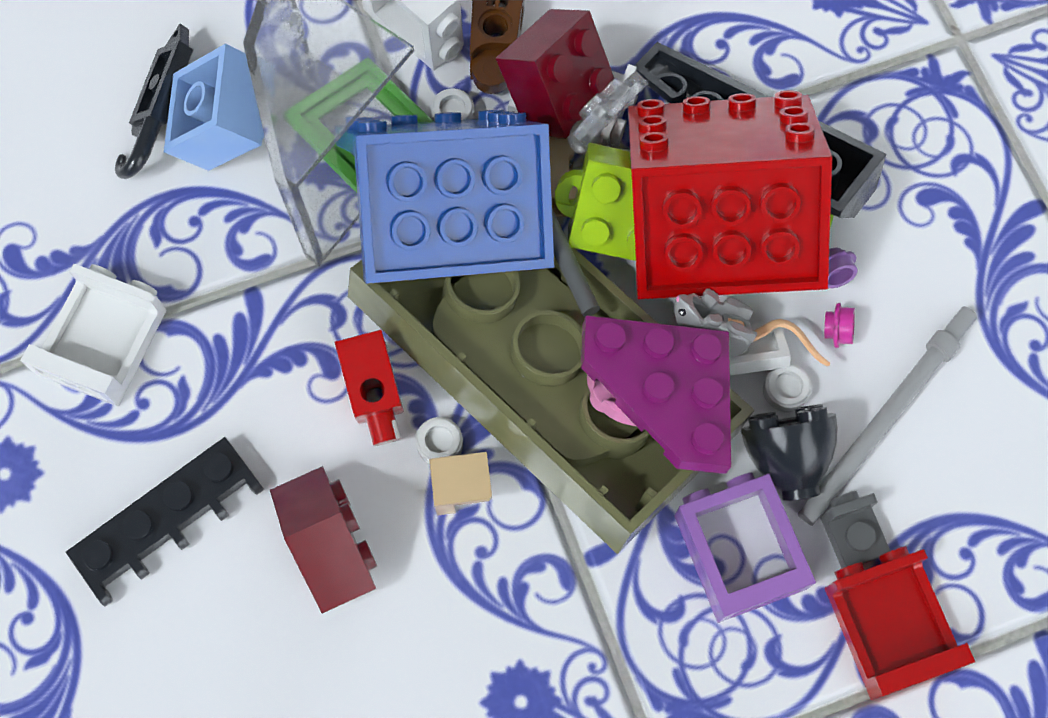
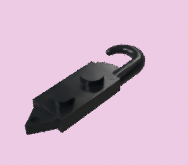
(154, 101)

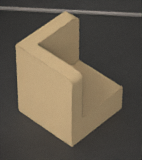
(459, 481)

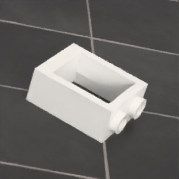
(428, 25)

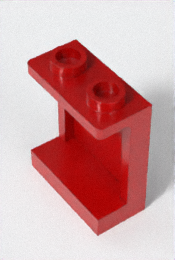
(894, 623)

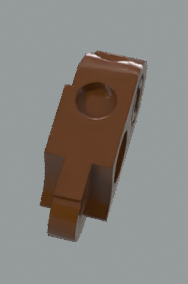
(485, 48)

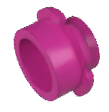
(840, 325)

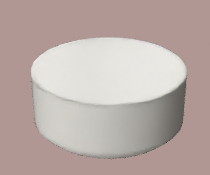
(453, 101)
(787, 388)
(438, 439)

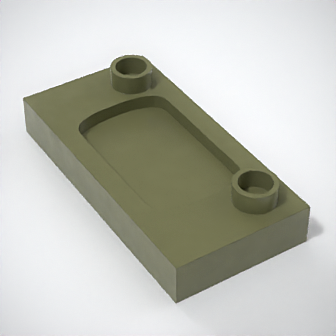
(514, 362)

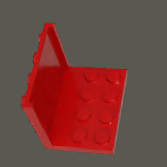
(730, 195)

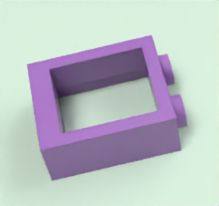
(760, 594)

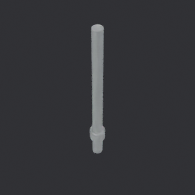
(939, 349)

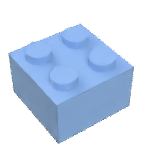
(213, 110)

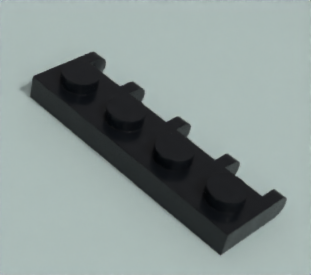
(161, 516)

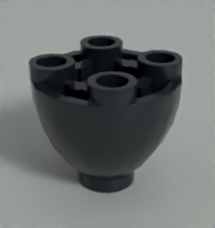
(793, 449)

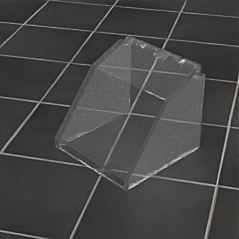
(312, 77)

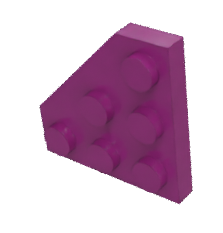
(668, 384)

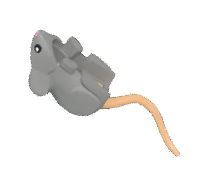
(733, 317)

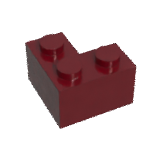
(320, 536)

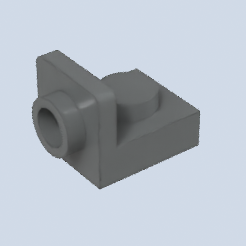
(854, 529)

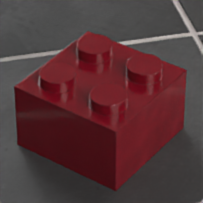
(556, 69)

